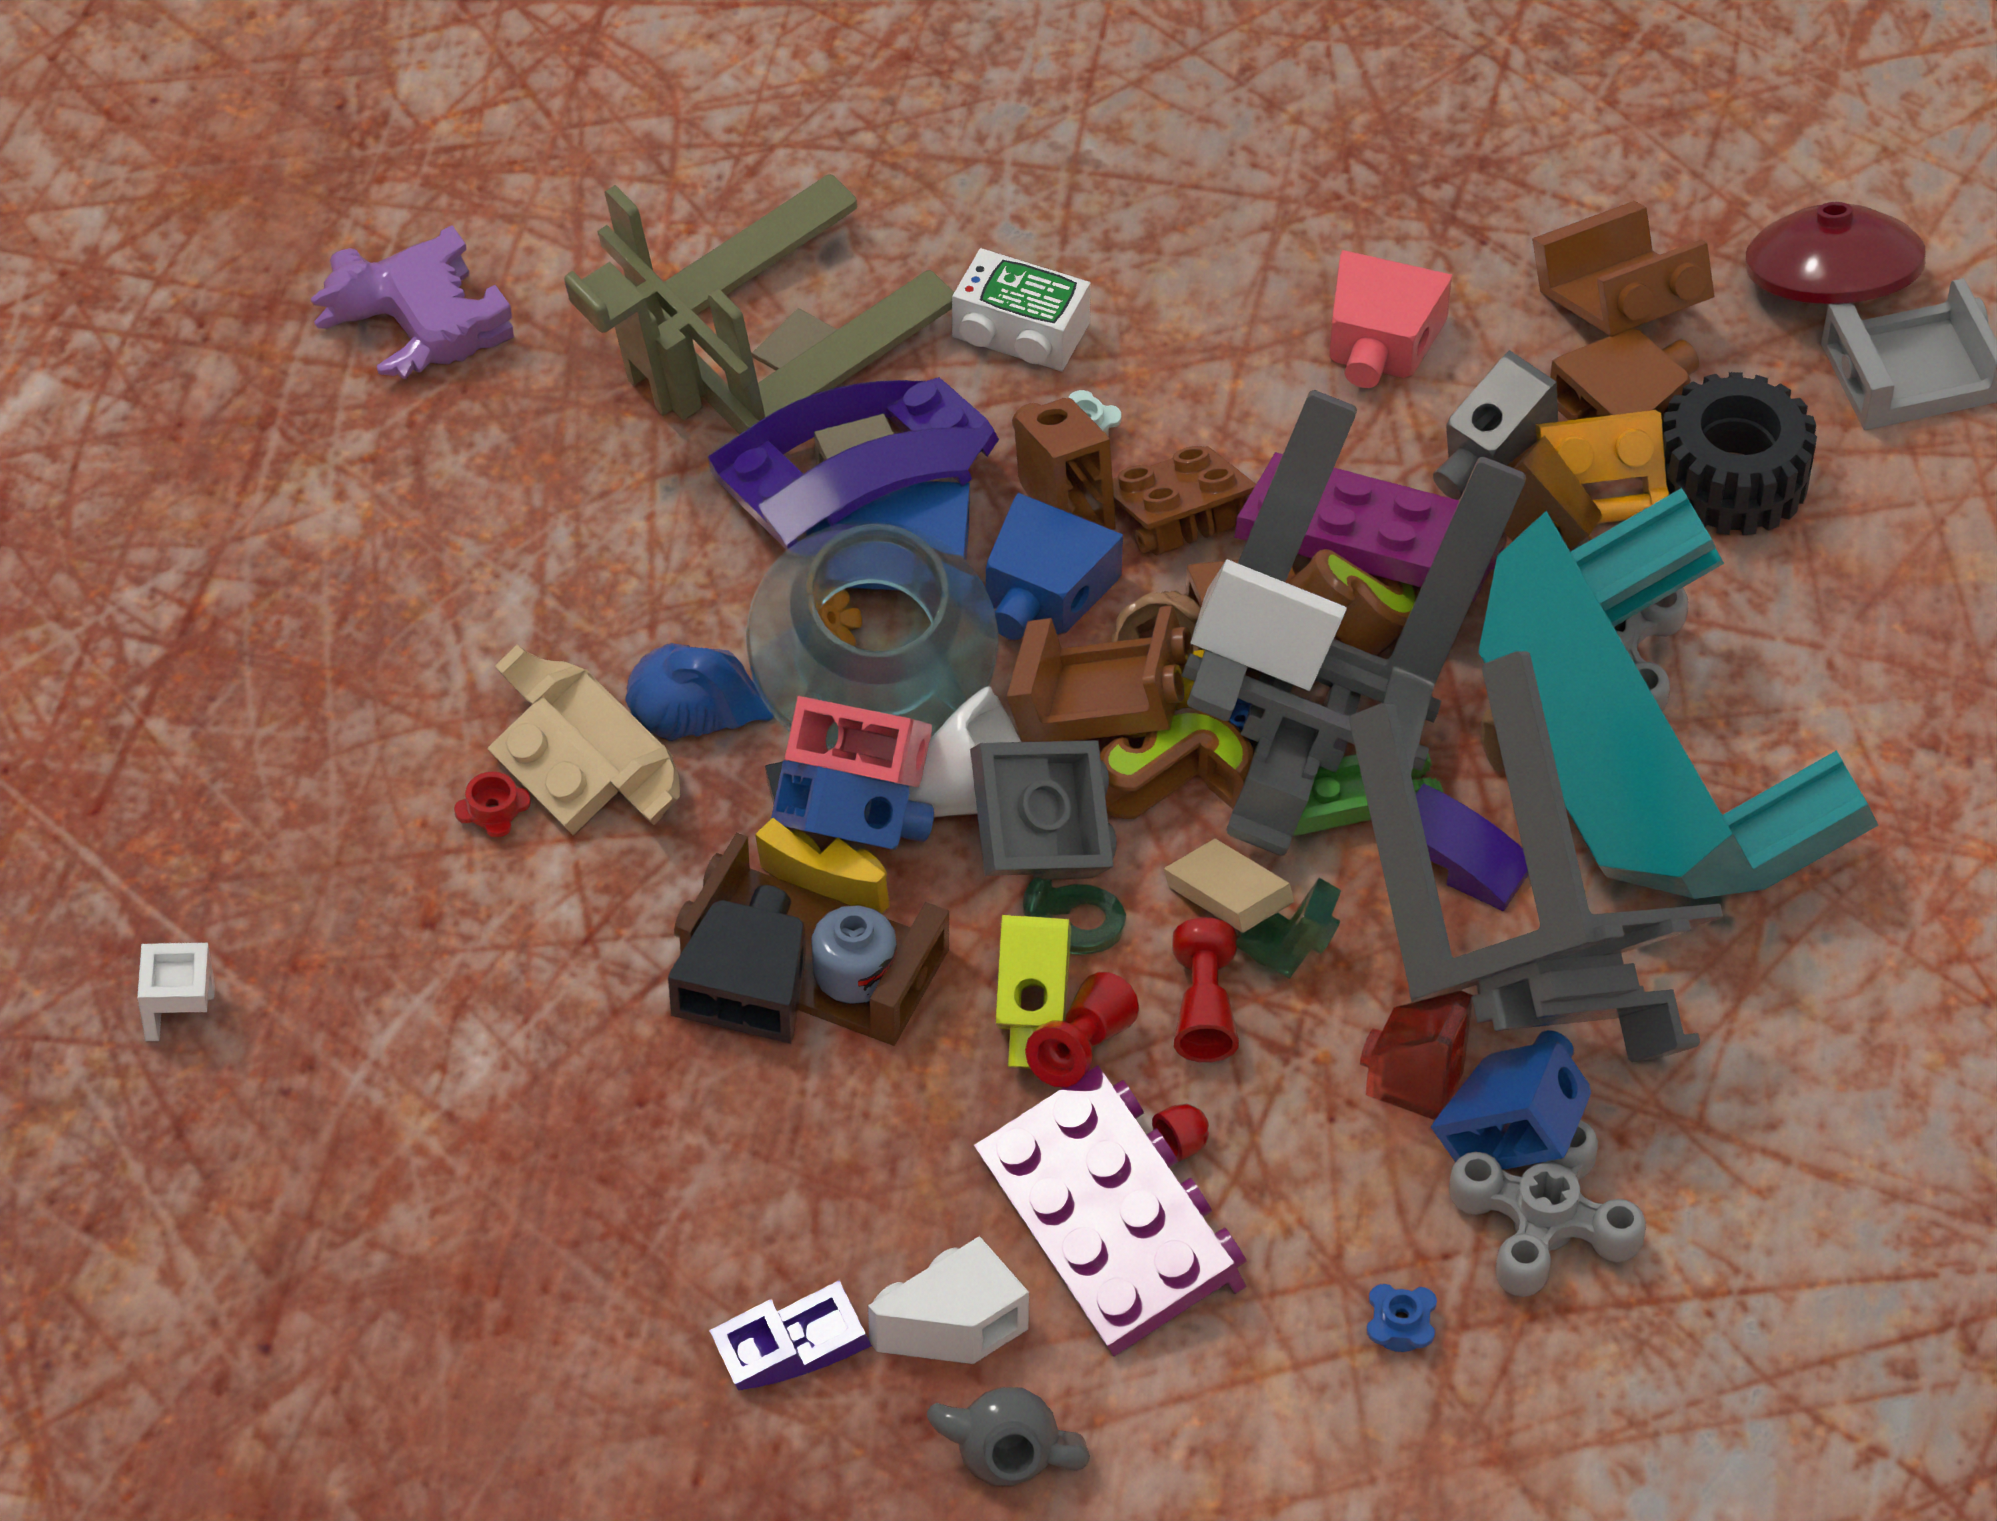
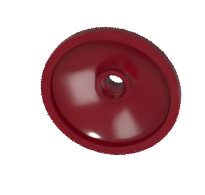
(1835, 255)

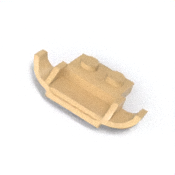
(580, 744)

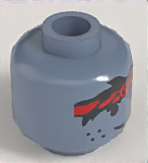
(852, 952)

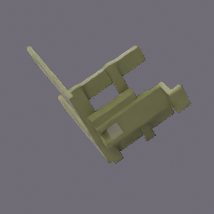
(660, 318)

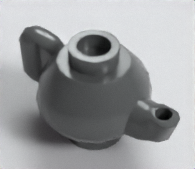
(1009, 1436)

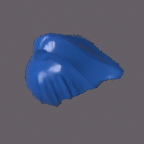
(692, 692)

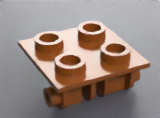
(1180, 495)

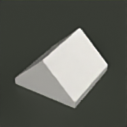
(1267, 624)

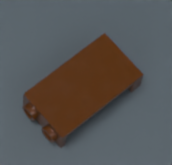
(902, 985)

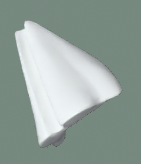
(948, 771)

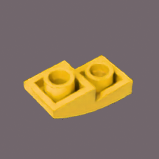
(834, 873)

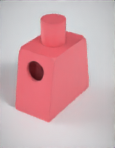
(1385, 316)
(867, 741)

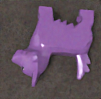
(424, 298)

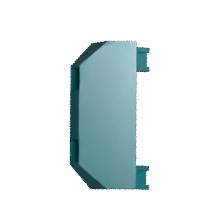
(1610, 740)

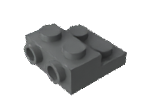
(1043, 809)

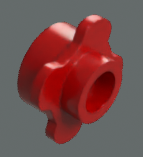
(490, 790)

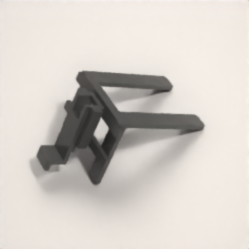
(1302, 735)
(1574, 960)

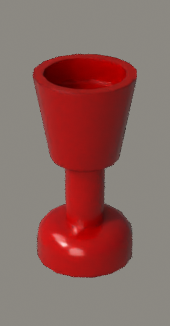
(1205, 1019)
(1062, 1049)

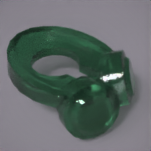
(1045, 901)

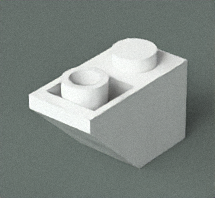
(952, 1309)

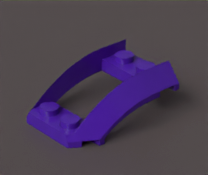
(937, 442)

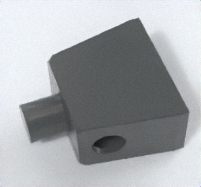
(1496, 420)

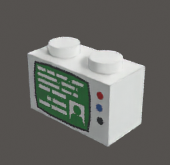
(1021, 309)

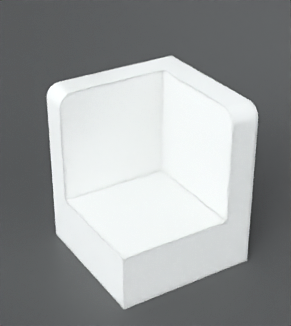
(173, 981)

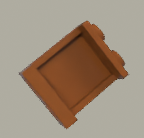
(1098, 686)

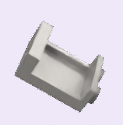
(1914, 359)

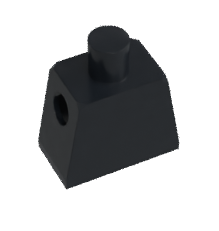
(743, 967)

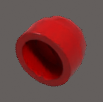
(1183, 1129)

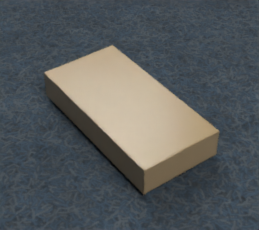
(1229, 885)

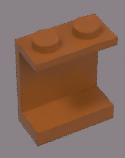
(1613, 276)

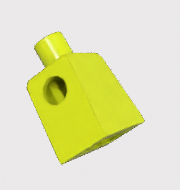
(1031, 954)

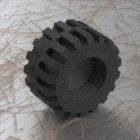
(1743, 419)

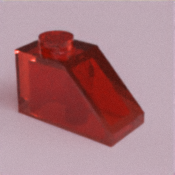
(1419, 1053)

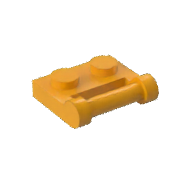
(1614, 450)

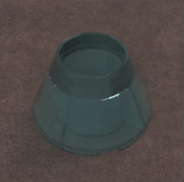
(925, 680)

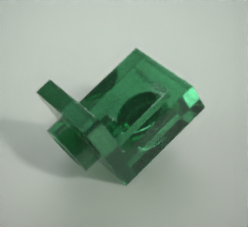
(1285, 941)

